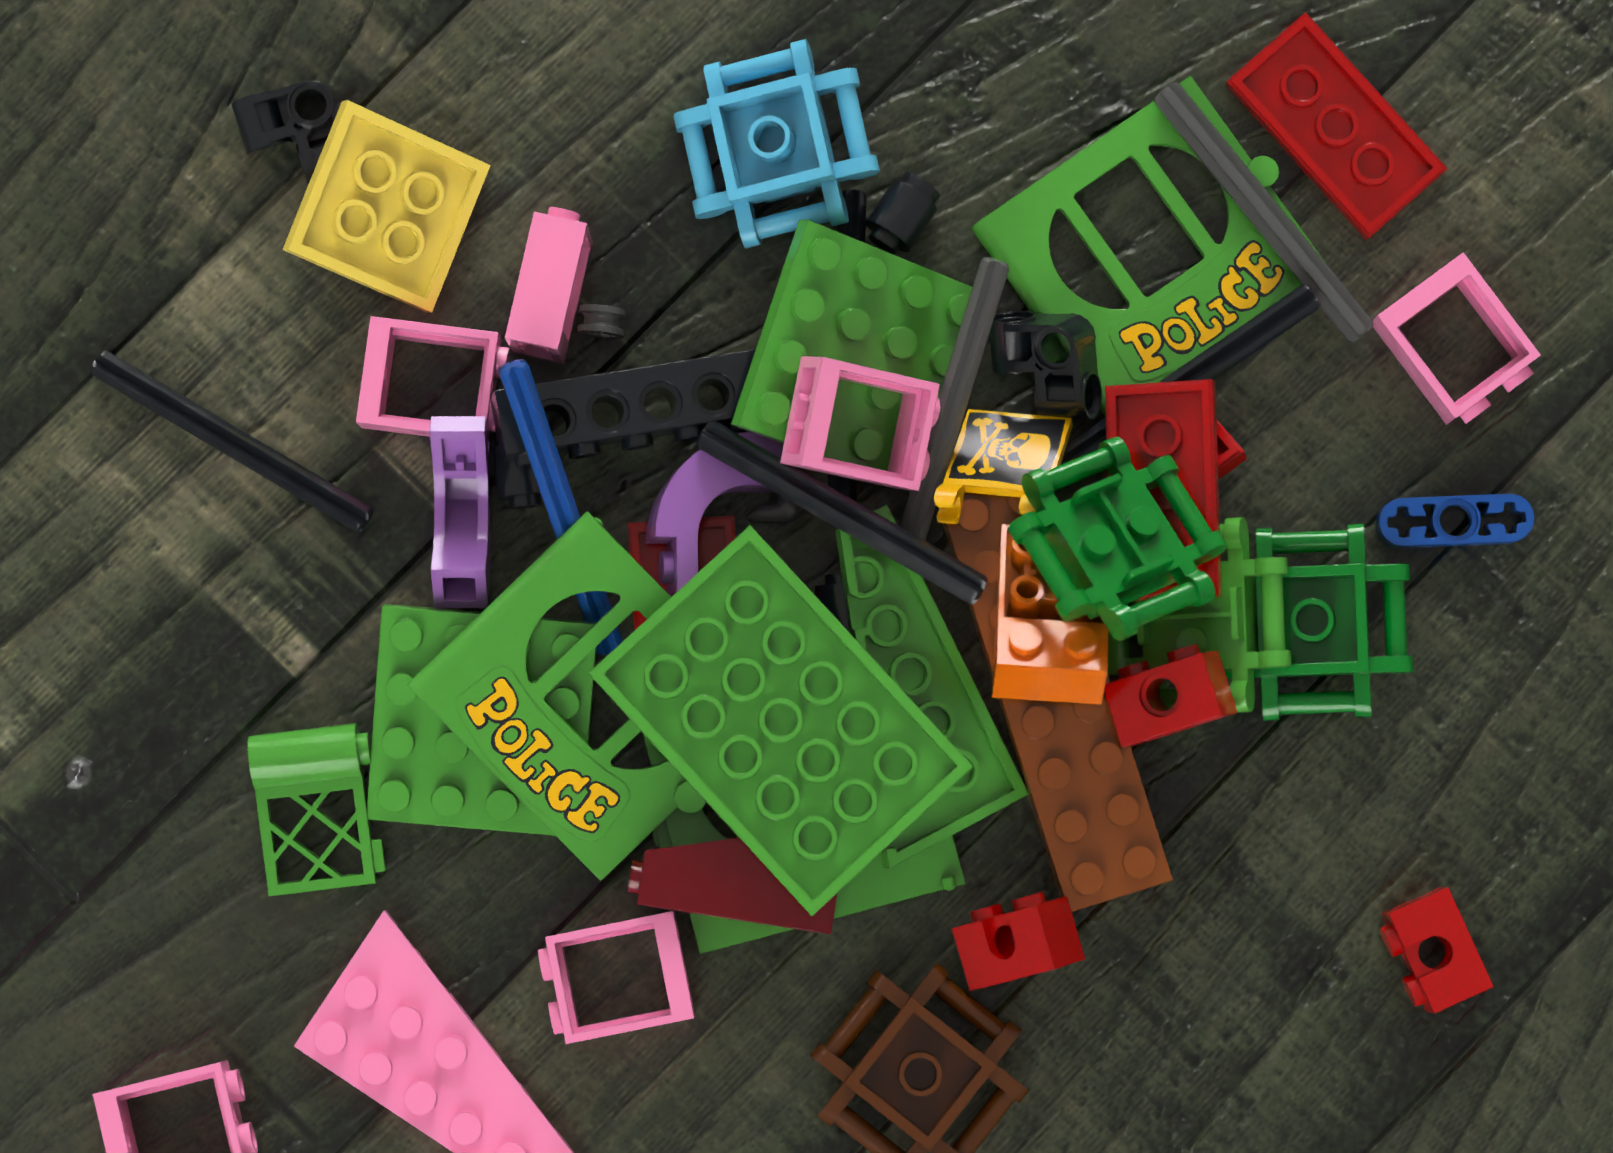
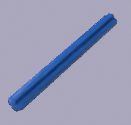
(550, 477)

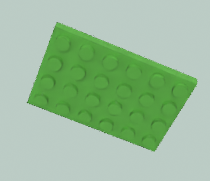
(780, 720)

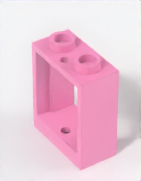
(1464, 275)
(549, 285)
(378, 367)
(813, 411)
(555, 968)
(116, 1119)

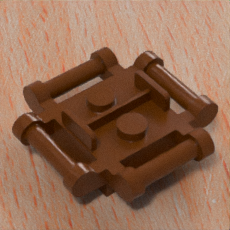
(919, 1068)

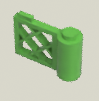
(307, 764)

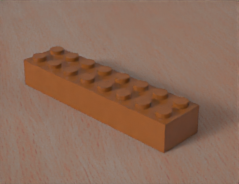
(1068, 753)

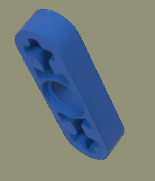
(1493, 505)

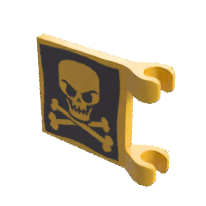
(996, 453)

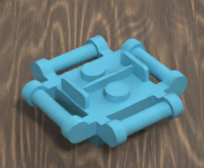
(775, 142)

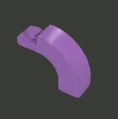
(682, 502)
(461, 512)

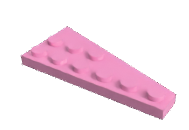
(420, 1054)

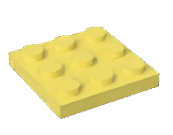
(386, 206)

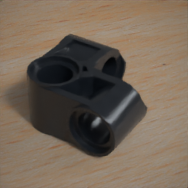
(275, 119)
(1064, 381)

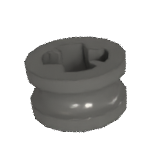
(602, 321)

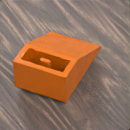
(1033, 647)

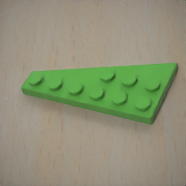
(906, 635)

